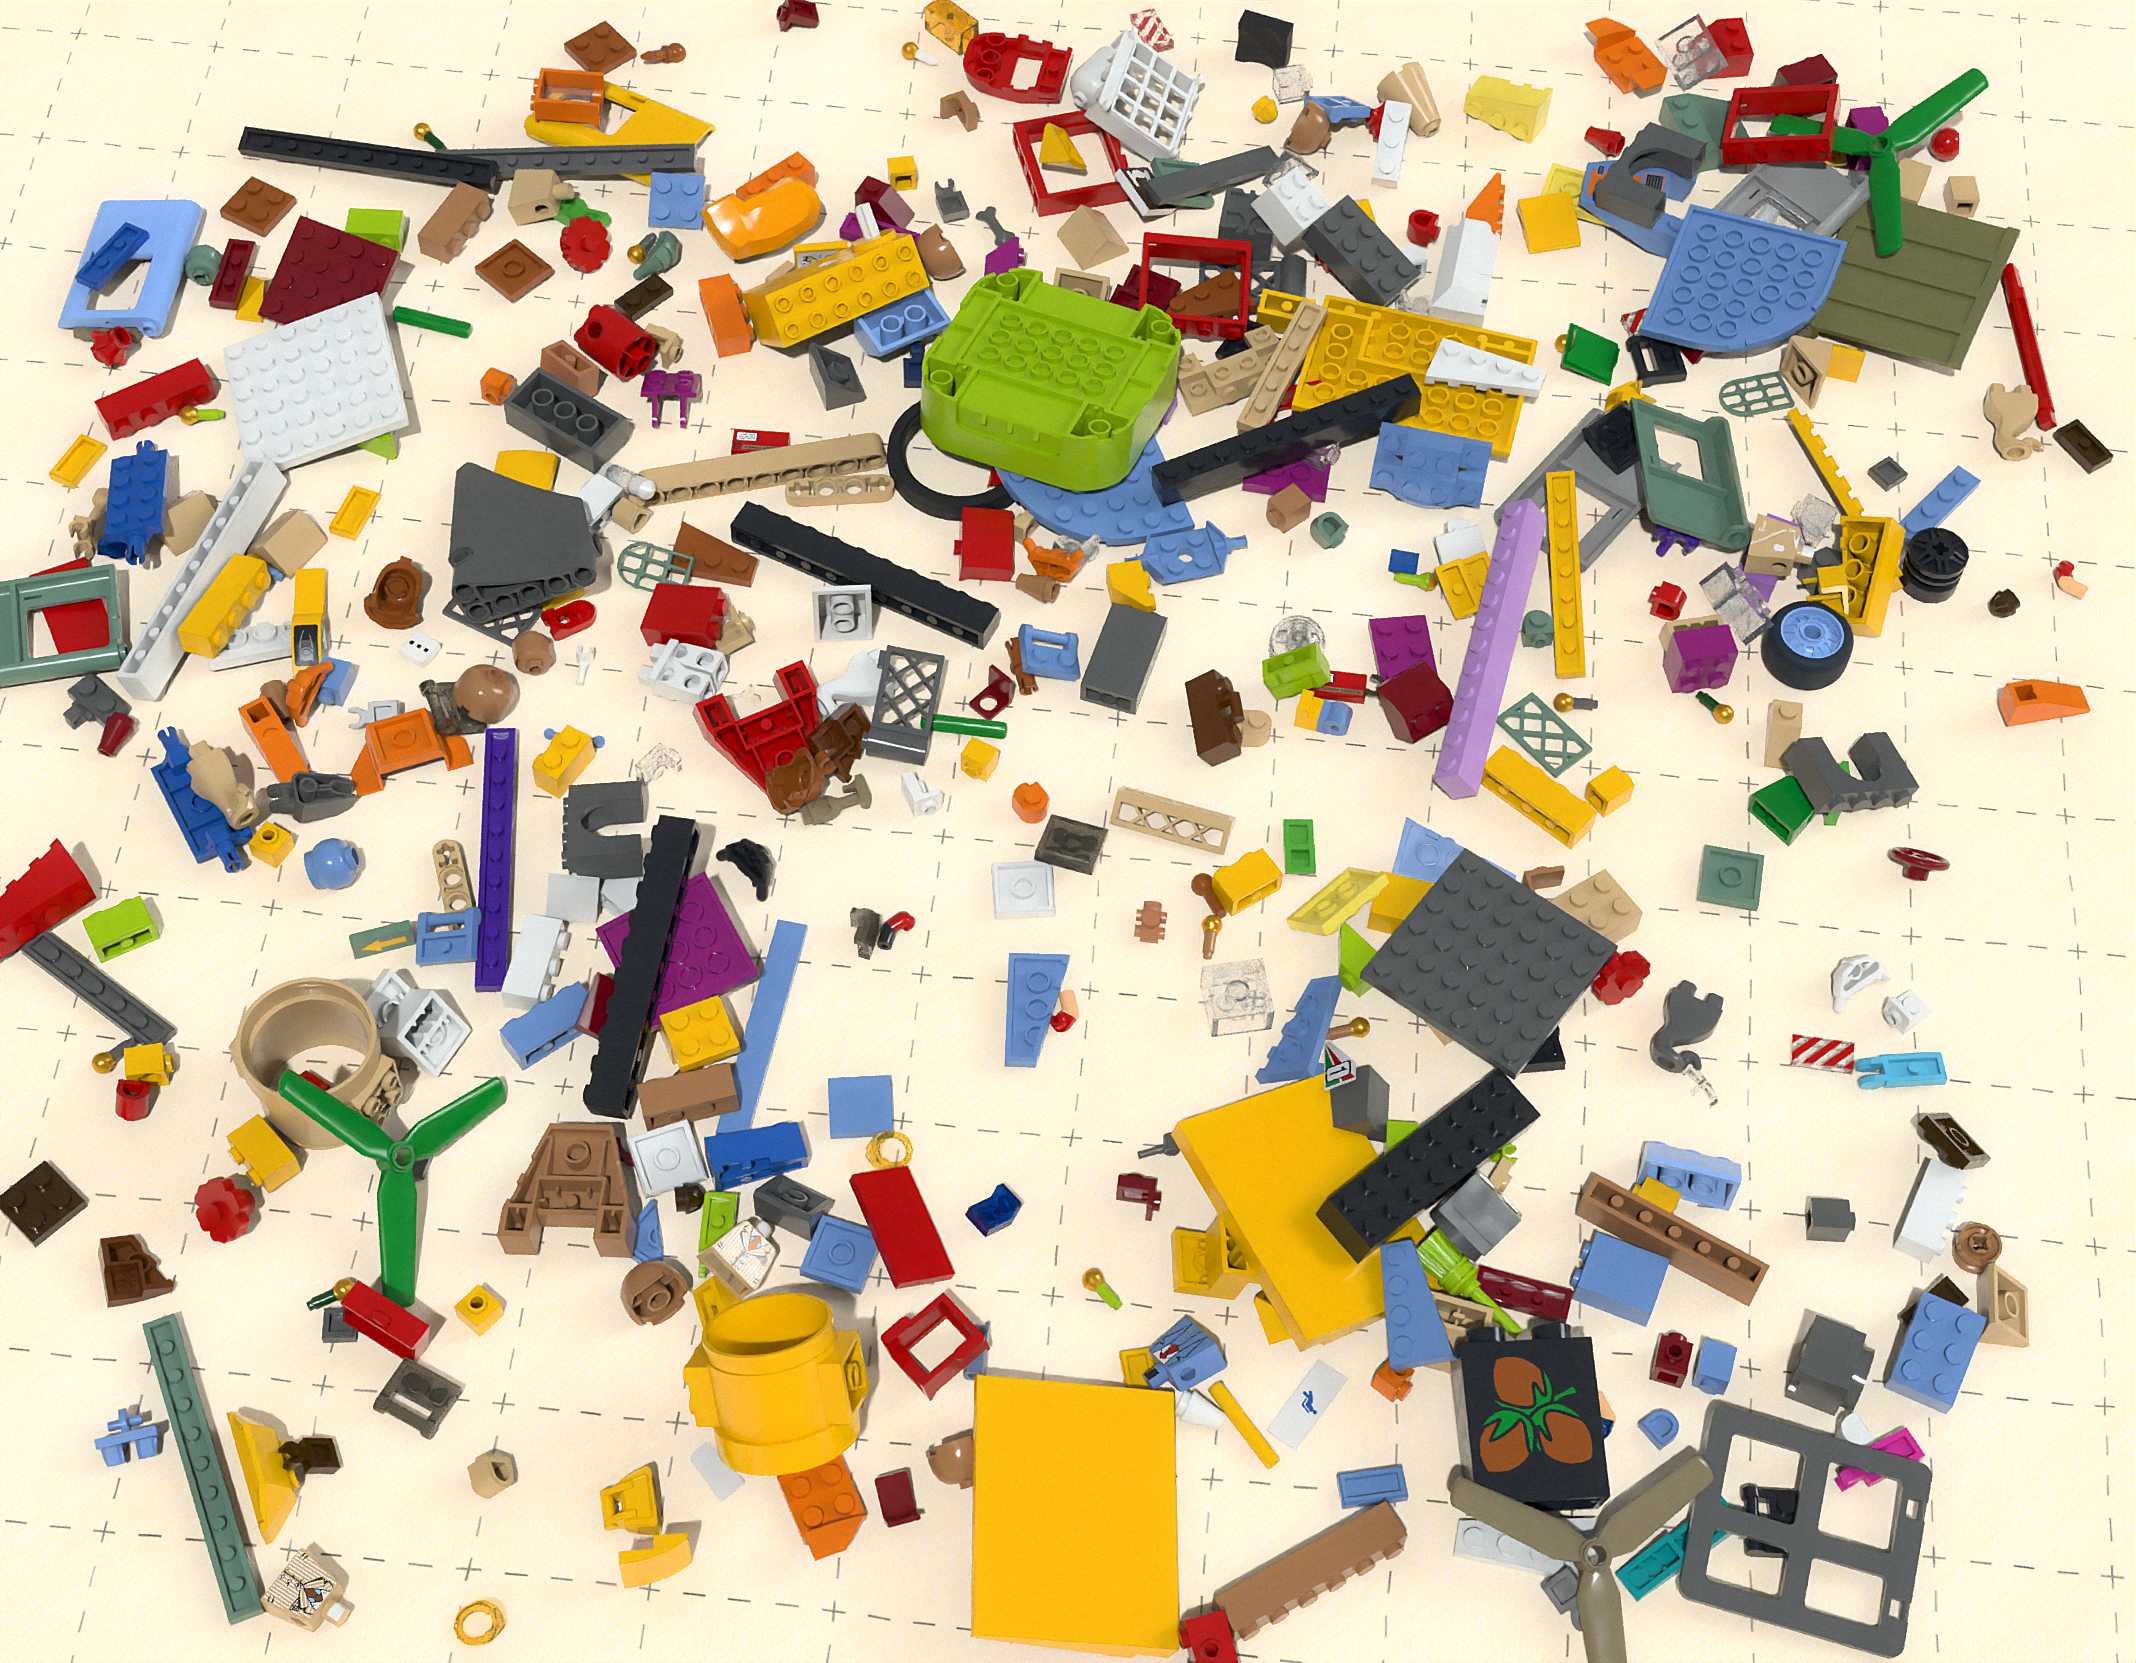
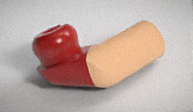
(2066, 581)
(1068, 1014)

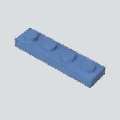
(1940, 502)

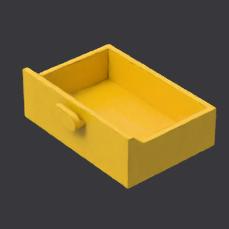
(1396, 902)

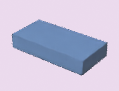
(1372, 1487)

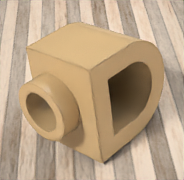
(631, 513)
(1255, 728)
(490, 1474)

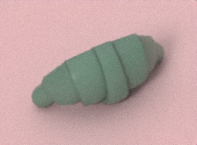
(660, 257)

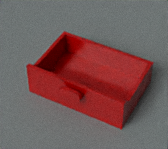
(985, 544)
(385, 1322)

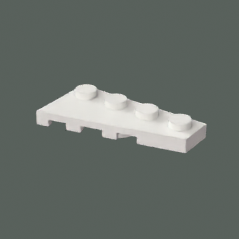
(1471, 366)
(257, 644)
(1487, 1545)

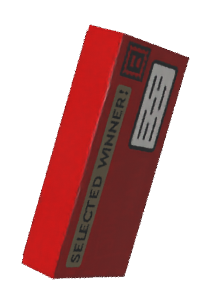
(756, 440)
(1343, 687)

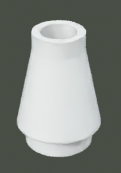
(1198, 1411)

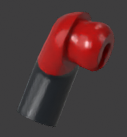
(891, 926)

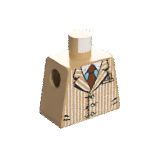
(740, 1257)
(305, 1594)

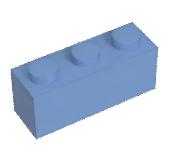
(544, 1027)

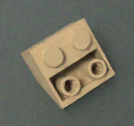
(1458, 1318)

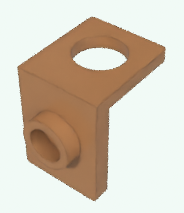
(1543, 877)

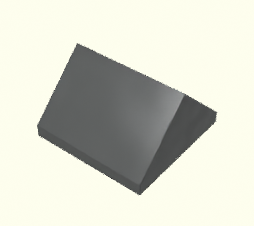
(834, 377)
(1362, 1104)
(791, 1206)

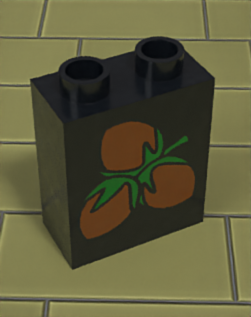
(1531, 1417)

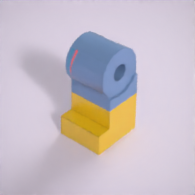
(1322, 715)

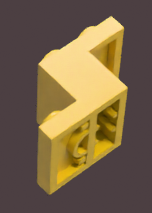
(698, 1034)
(1209, 1263)

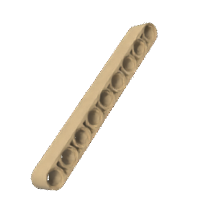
(764, 468)

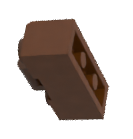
(1213, 717)

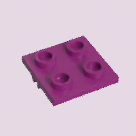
(661, 383)

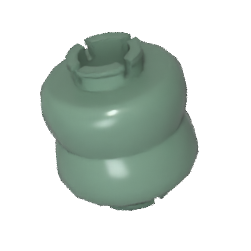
(203, 264)

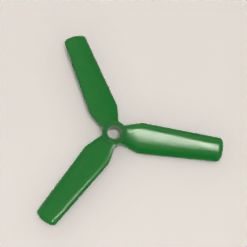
(1900, 135)
(396, 1185)

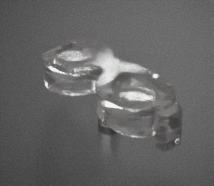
(1703, 1085)

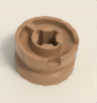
(1974, 1260)

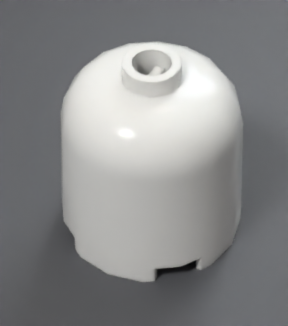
(1087, 78)

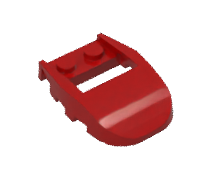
(993, 60)

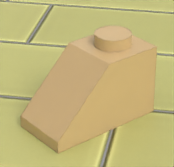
(1782, 732)

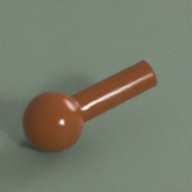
(1202, 886)

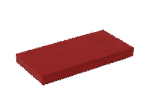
(76, 624)
(901, 1227)

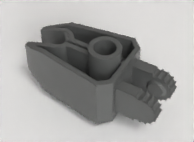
(311, 796)

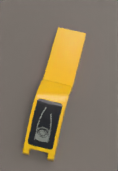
(307, 618)

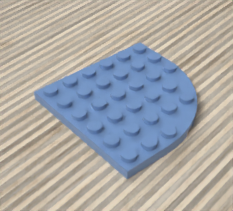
(1740, 282)
(1116, 513)

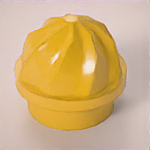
(1265, 109)

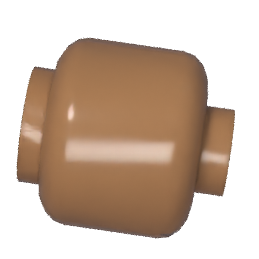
(531, 651)

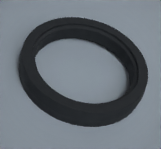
(921, 497)

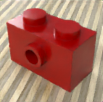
(1207, 1638)

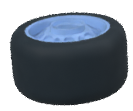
(1807, 645)

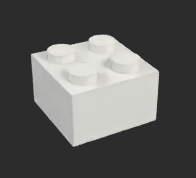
(1290, 205)

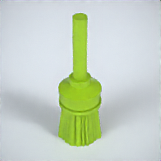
(1459, 1276)

